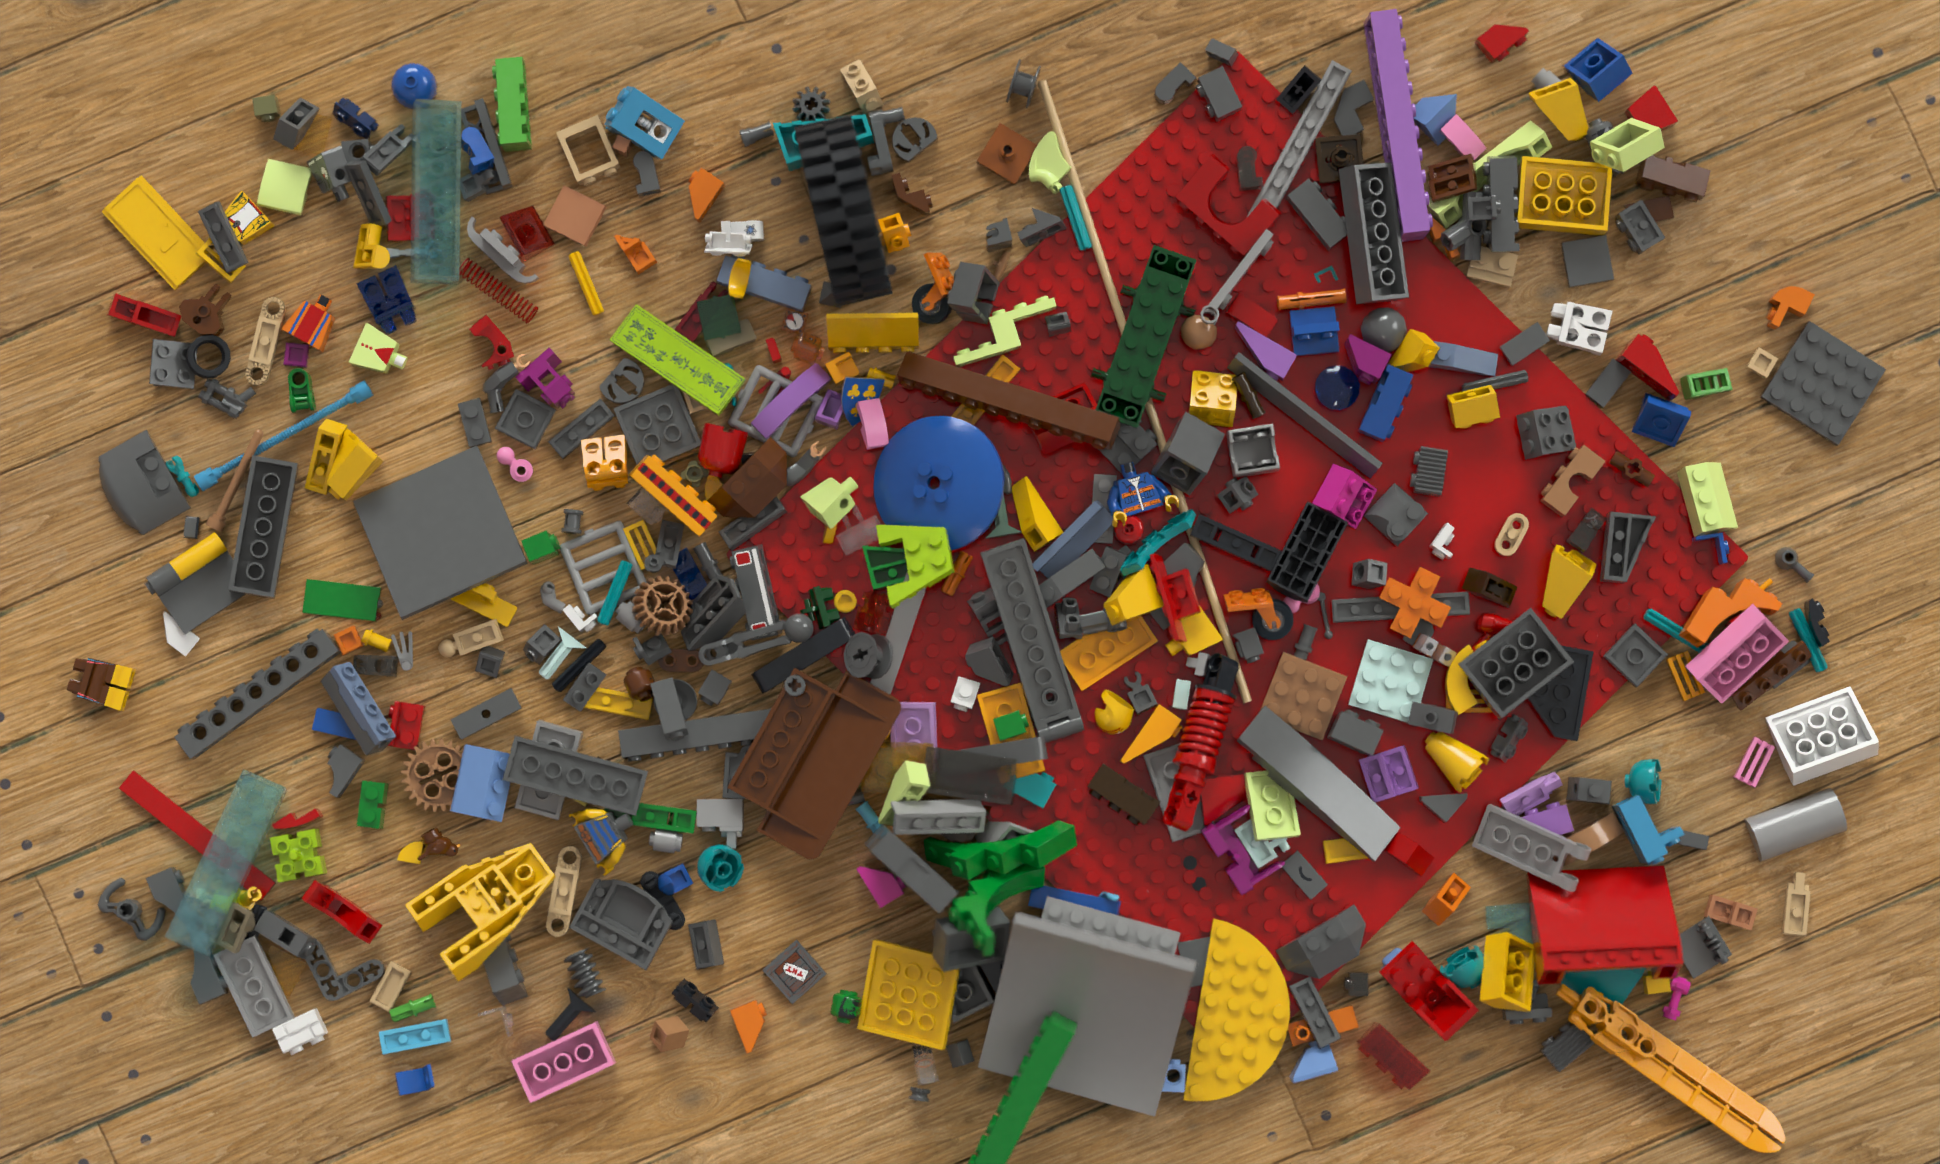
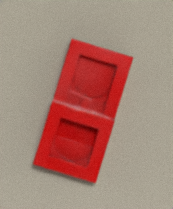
(1251, 315)
(292, 821)

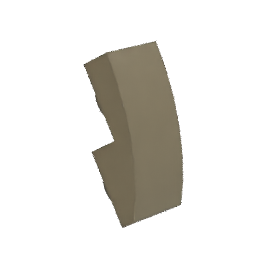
(721, 346)

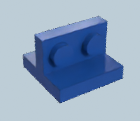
(1314, 331)
(1661, 420)

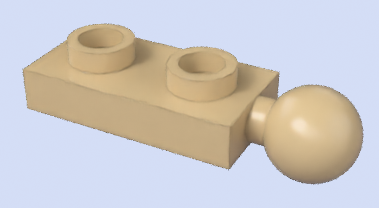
(472, 639)

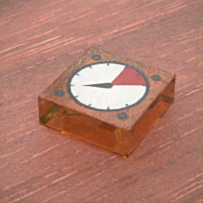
(794, 321)

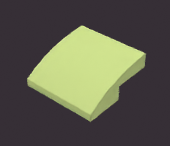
(284, 187)

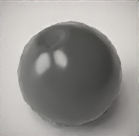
(1384, 329)

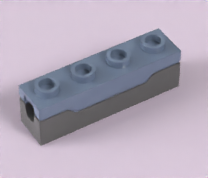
(358, 708)

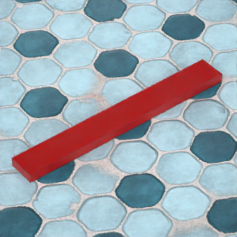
(183, 824)

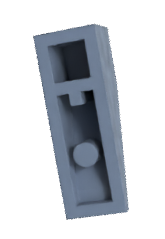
(1464, 359)

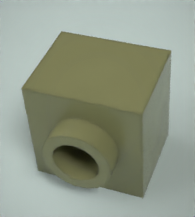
(266, 108)

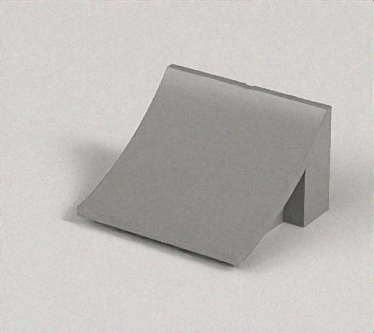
(1107, 977)

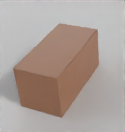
(622, 146)

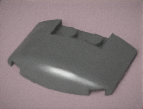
(140, 484)
(623, 920)

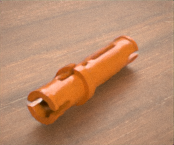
(1311, 299)

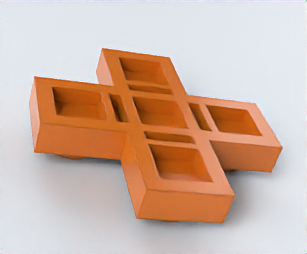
(1414, 602)

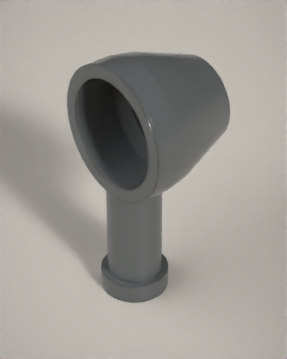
(1793, 564)

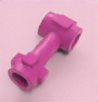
(1678, 986)

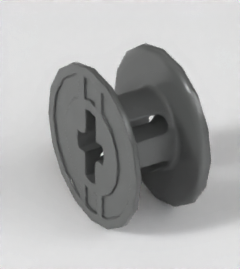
(1023, 84)
(868, 655)

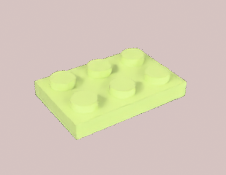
(1271, 808)

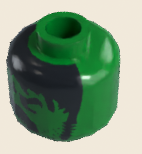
(846, 1006)

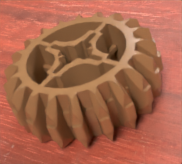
(676, 593)

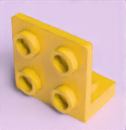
(1213, 398)

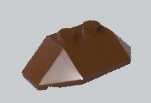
(753, 483)

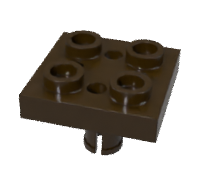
(1339, 155)

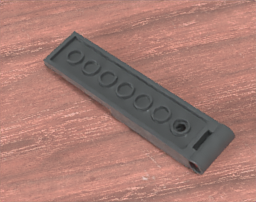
(1032, 640)

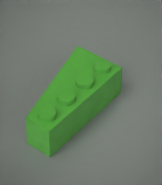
(512, 104)

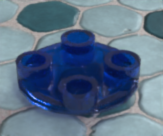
(1337, 387)

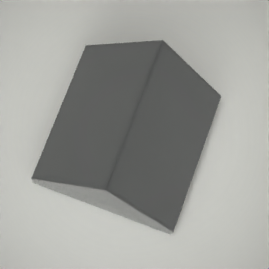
(1058, 324)
(960, 1053)

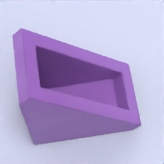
(830, 410)

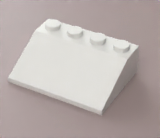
(1822, 736)

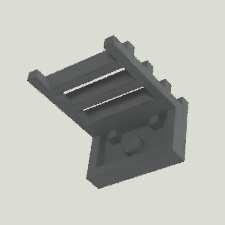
(986, 610)

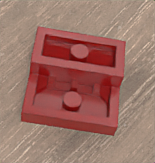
(400, 212)

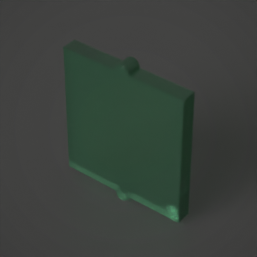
(718, 317)

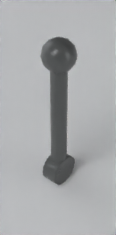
(1328, 634)

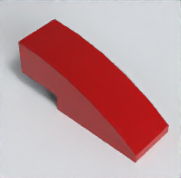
(144, 315)

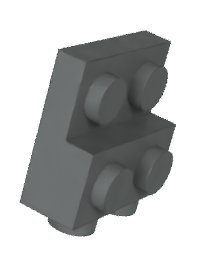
(1130, 446)

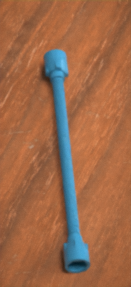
(357, 394)

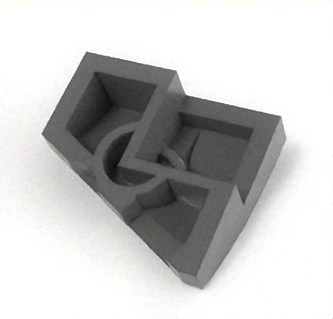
(1184, 558)

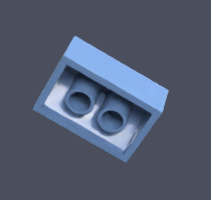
(480, 783)

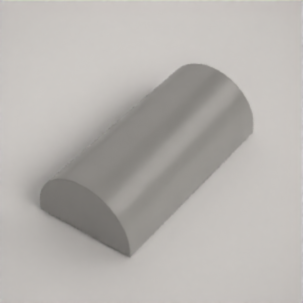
(1796, 824)

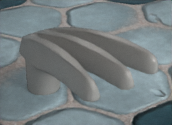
(405, 658)

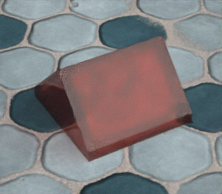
(527, 232)

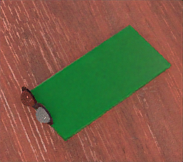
(342, 600)

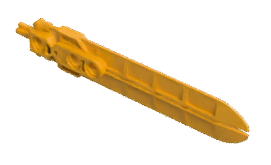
(1610, 1039)

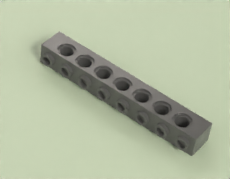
(187, 735)

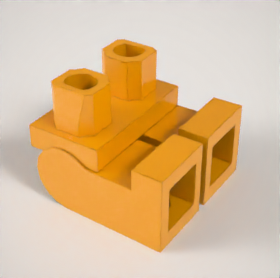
(608, 471)

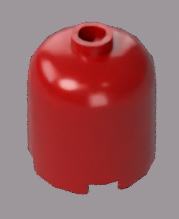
(721, 450)

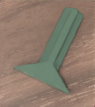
(1001, 524)

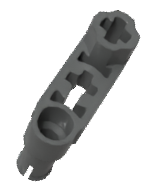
(882, 162)

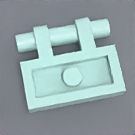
(1259, 851)

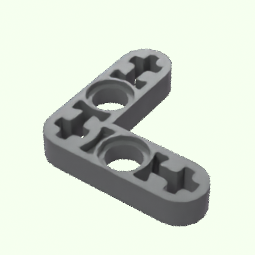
(342, 980)

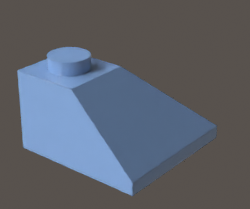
(1313, 1063)

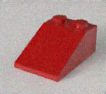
(1647, 365)

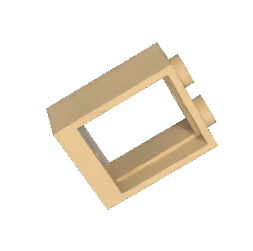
(578, 130)

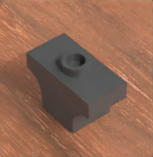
(1433, 717)

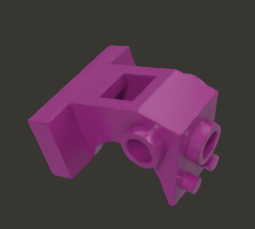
(558, 390)

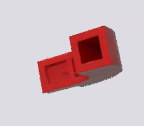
(343, 911)

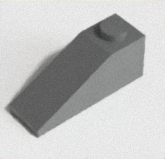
(1070, 577)

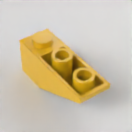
(1034, 517)

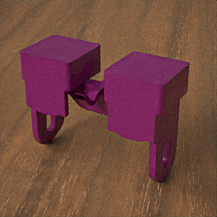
(1223, 839)

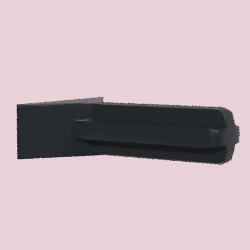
(568, 1015)

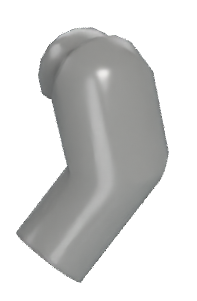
(549, 597)

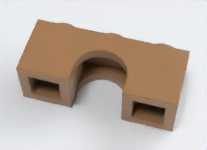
(1558, 495)

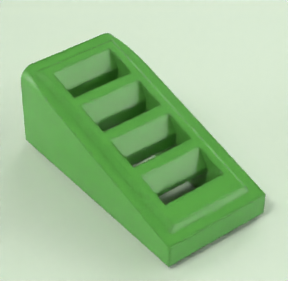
(1691, 385)

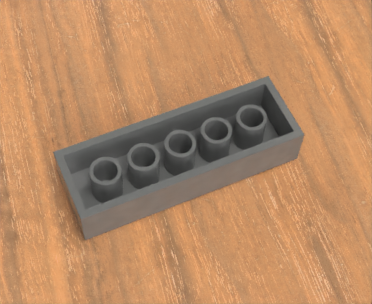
(1373, 233)
(263, 527)

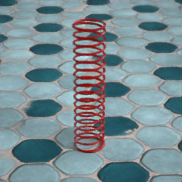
(468, 264)

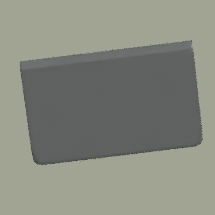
(706, 944)

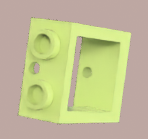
(1627, 144)

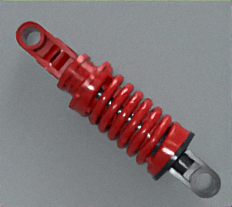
(1200, 740)

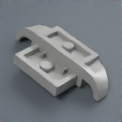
(503, 256)

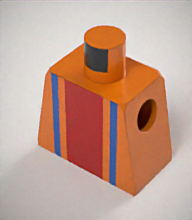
(311, 323)

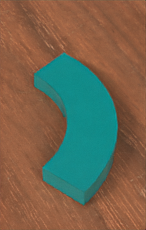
(1152, 542)

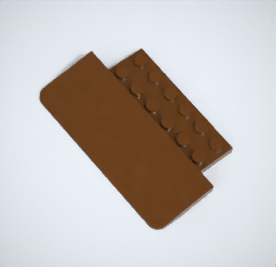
(814, 758)

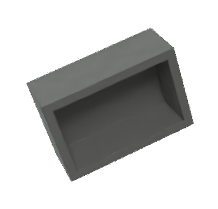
(957, 948)

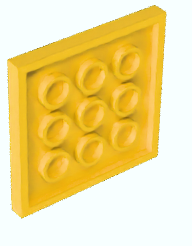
(907, 995)

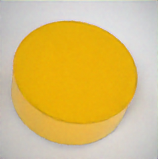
(845, 601)

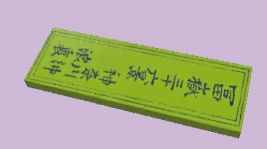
(677, 360)

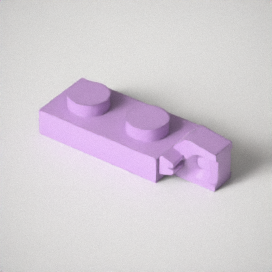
(1531, 794)

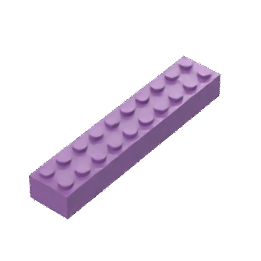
(1396, 121)

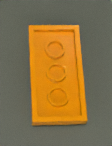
(1105, 651)
(1002, 702)

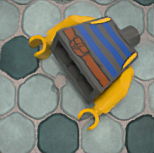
(602, 835)

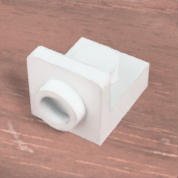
(1443, 538)
(577, 616)
(964, 694)

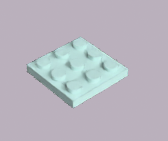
(1389, 680)

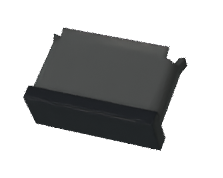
(191, 527)

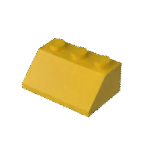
(1507, 972)

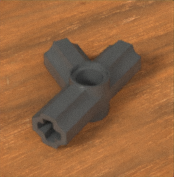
(1465, 233)

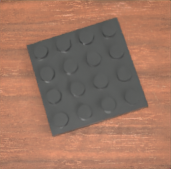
(1823, 383)

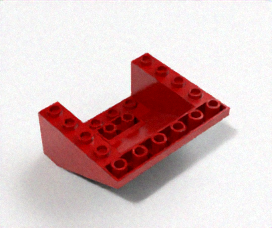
(1607, 923)

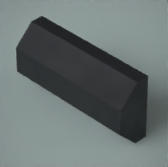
(1306, 553)

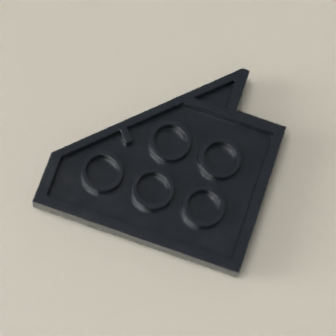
(1563, 698)

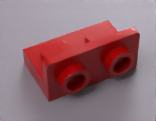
(406, 724)

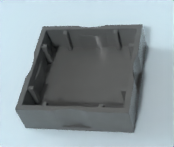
(910, 868)

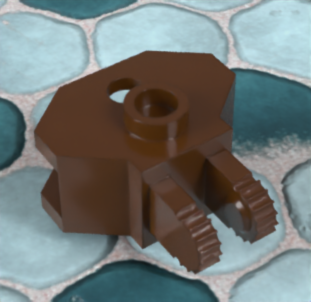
(203, 309)

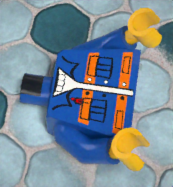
(1137, 494)

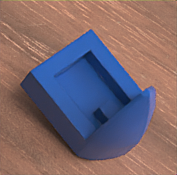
(674, 880)

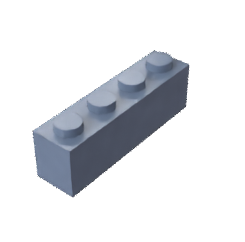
(770, 285)

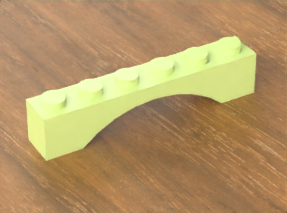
(1526, 141)

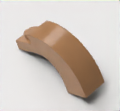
(1595, 834)

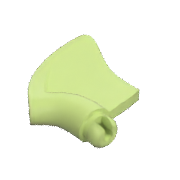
(1048, 163)

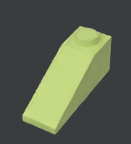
(907, 785)

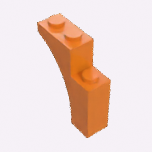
(1717, 606)

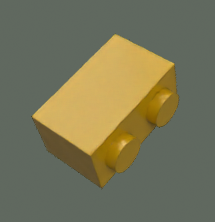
(1473, 406)

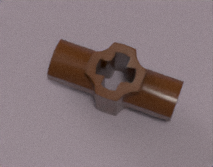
(1642, 475)

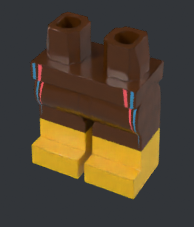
(95, 679)

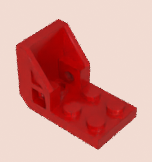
(1428, 992)

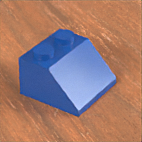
(1598, 69)

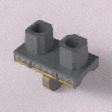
(1068, 619)

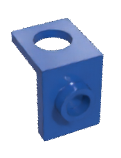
(1721, 545)
(414, 1080)

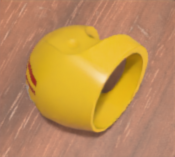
(1116, 715)

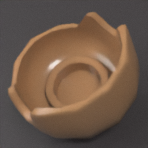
(1197, 333)

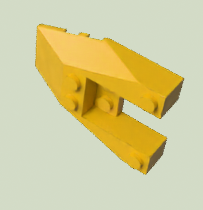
(493, 895)

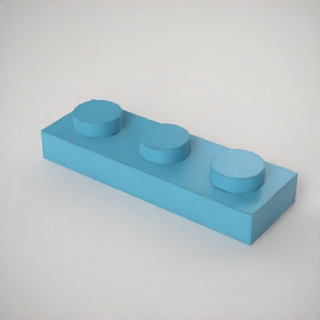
(414, 1036)

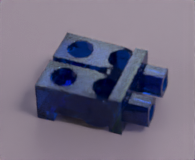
(389, 306)

